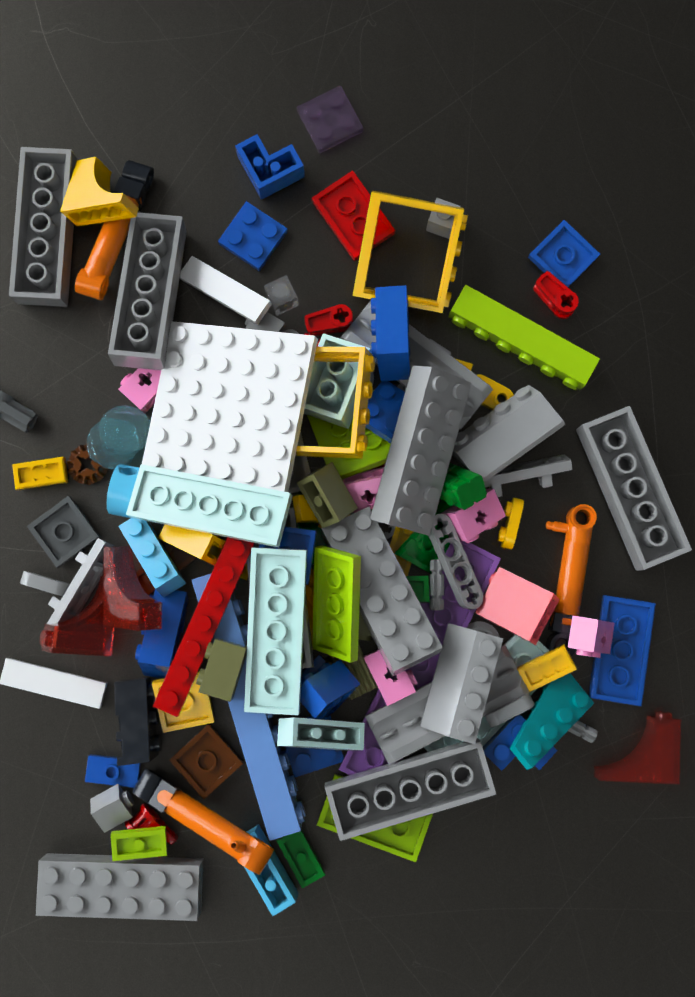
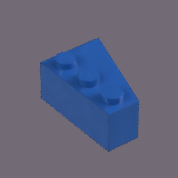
(391, 332)
(161, 645)

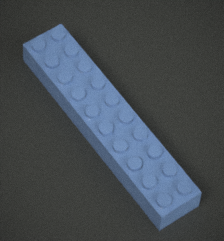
(258, 738)

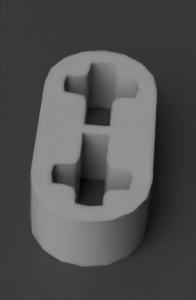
(44, 583)
(510, 710)

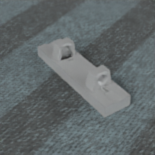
(538, 468)
(81, 585)

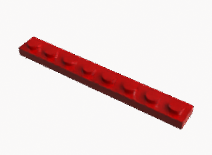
(203, 626)

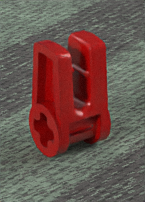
(554, 293)
(327, 320)
(152, 820)

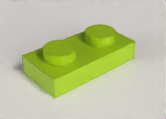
(139, 843)

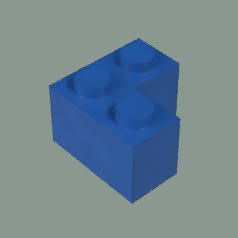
(268, 171)
(327, 689)
(499, 745)

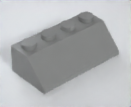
(506, 433)
(461, 683)

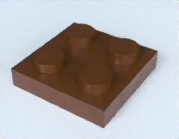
(206, 761)

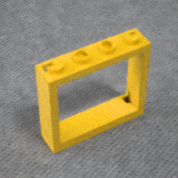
(453, 249)
(361, 414)

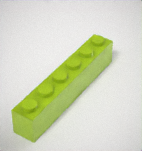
(523, 338)

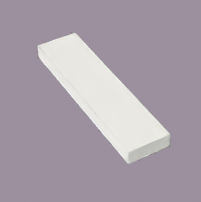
(225, 290)
(53, 683)

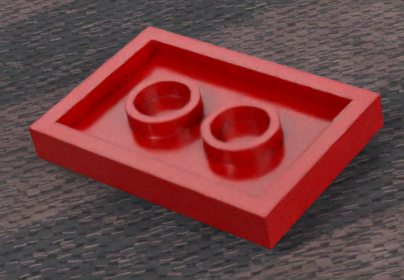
(345, 210)

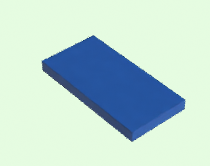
(622, 673)

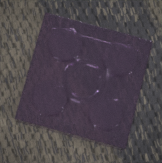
(330, 119)

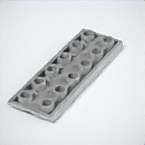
(423, 353)
(399, 727)

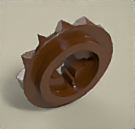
(75, 467)

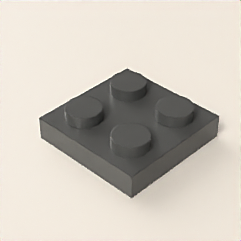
(63, 531)

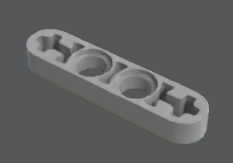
(460, 559)

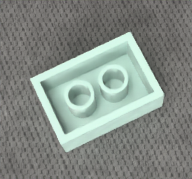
(333, 387)

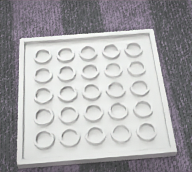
(231, 404)

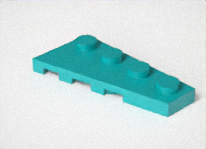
(551, 717)

